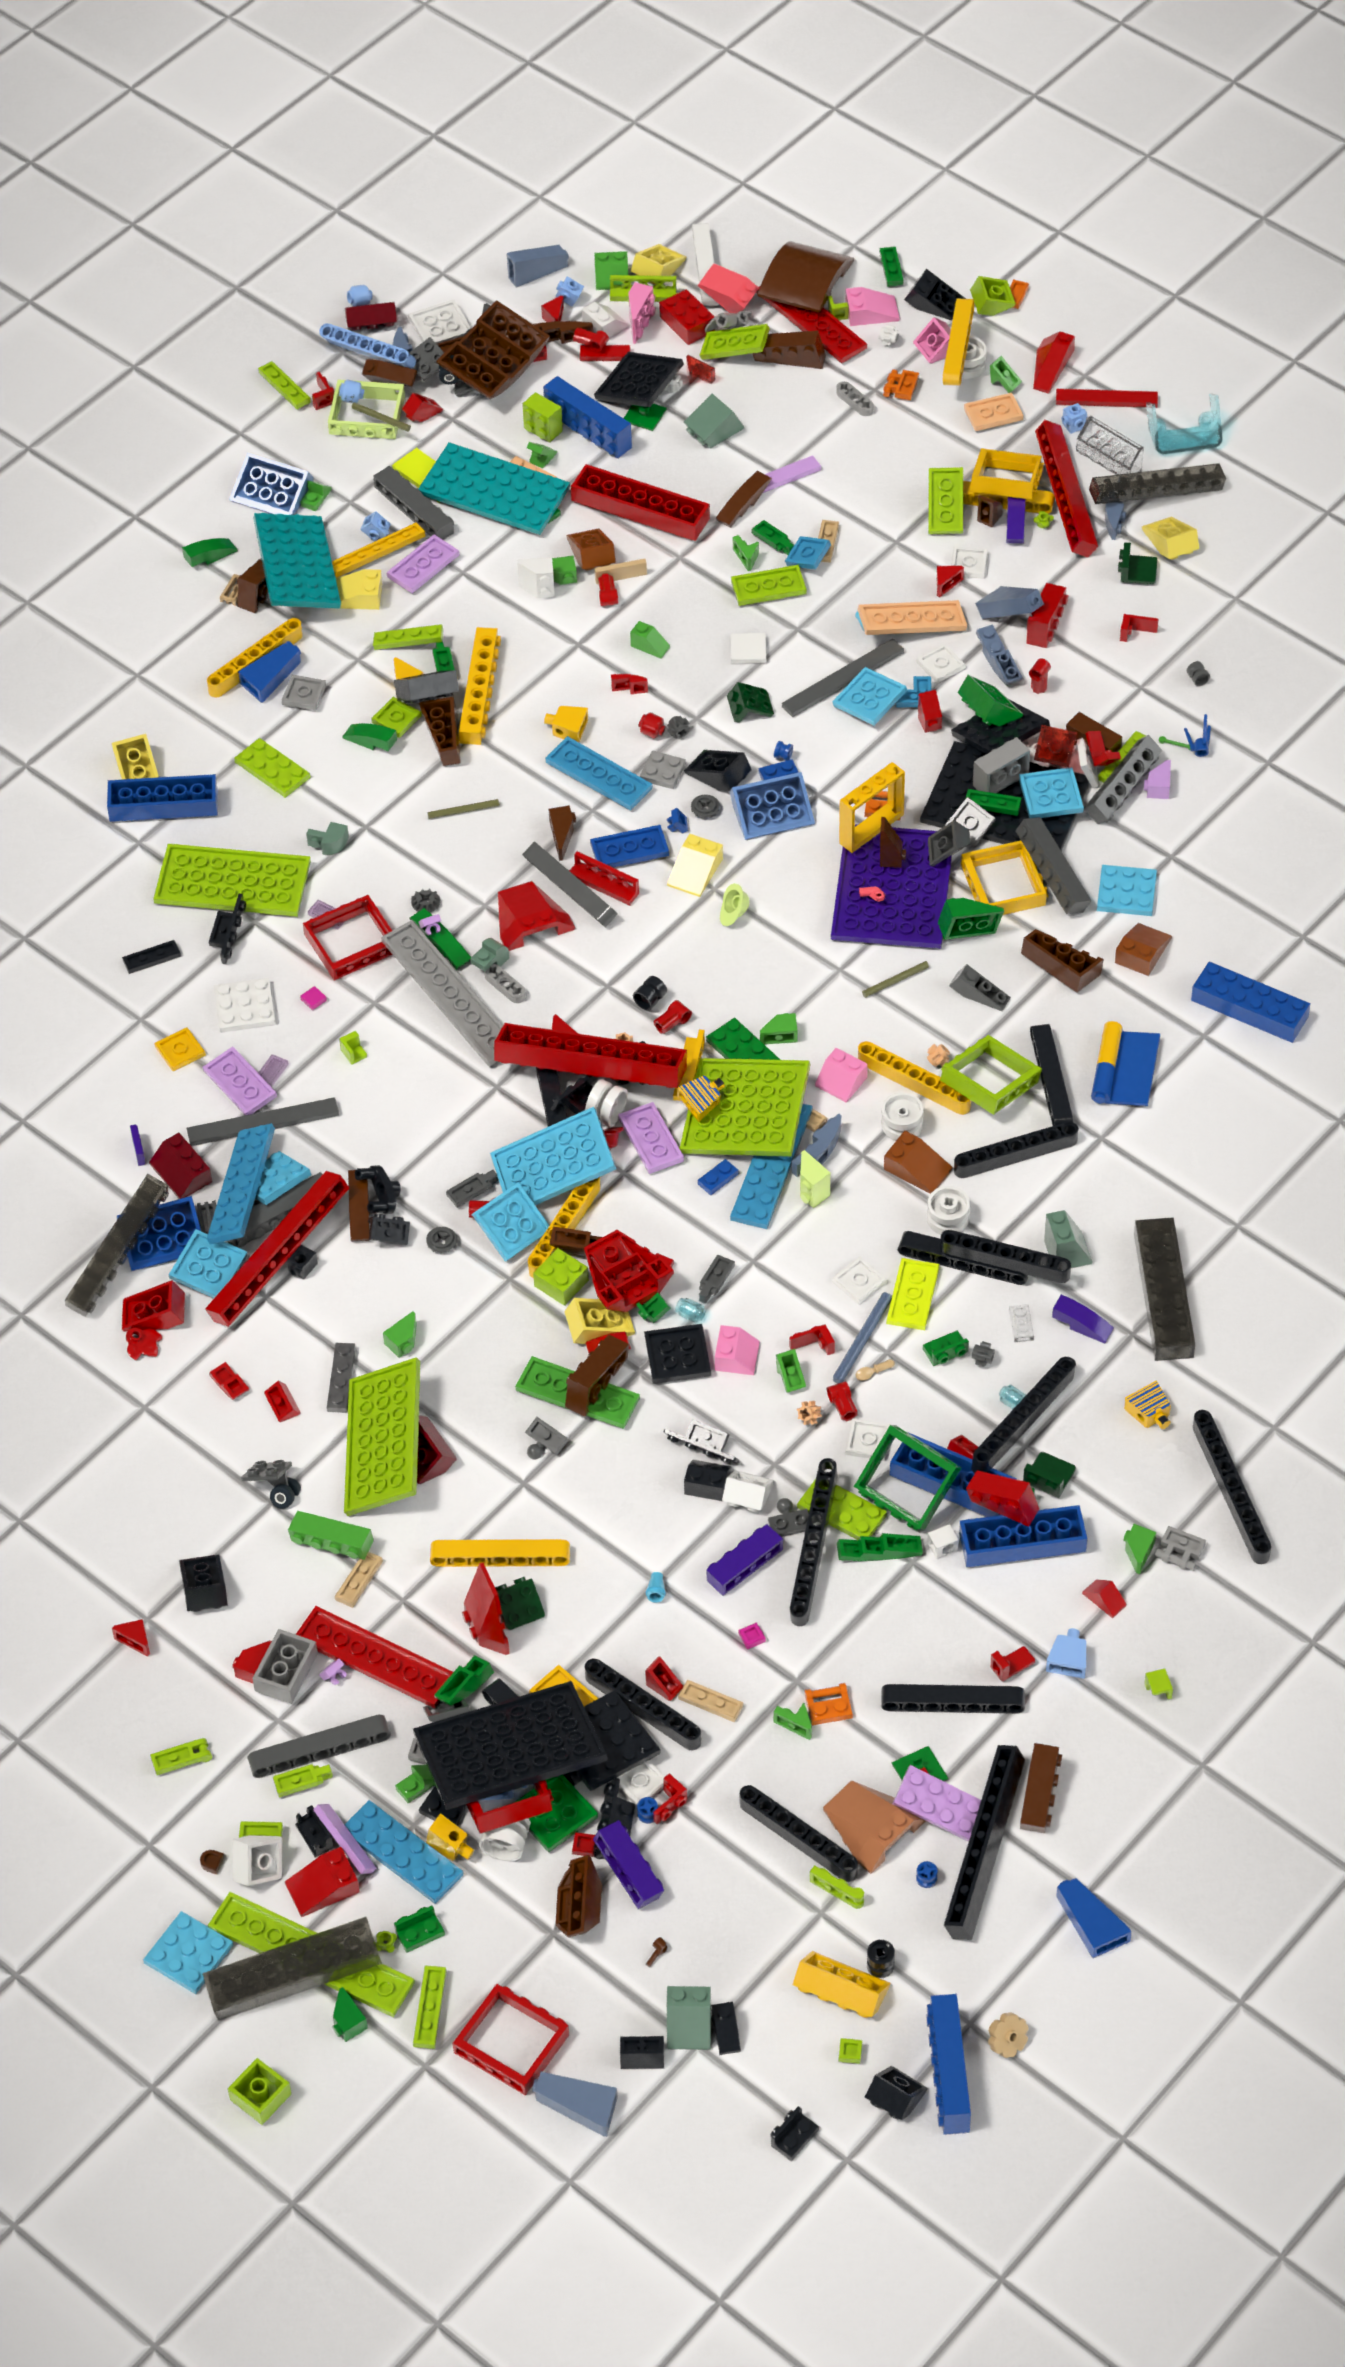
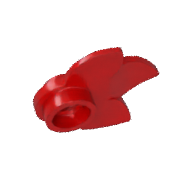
(144, 1344)

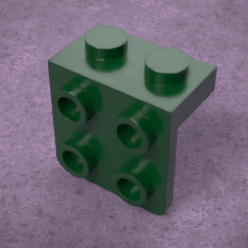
(1136, 568)
(748, 698)
(1049, 1474)
(519, 1603)

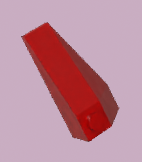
(1051, 359)

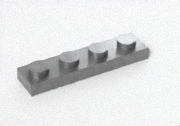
(340, 1375)

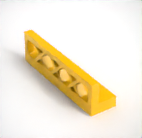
(694, 1052)

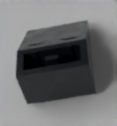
(933, 296)

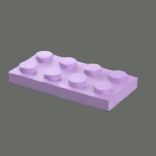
(423, 563)
(239, 1081)
(651, 1137)
(937, 1802)

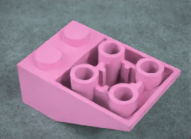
(640, 308)

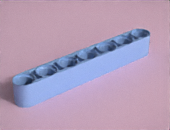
(366, 346)

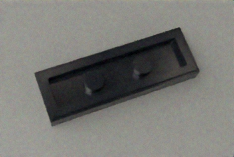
(151, 956)

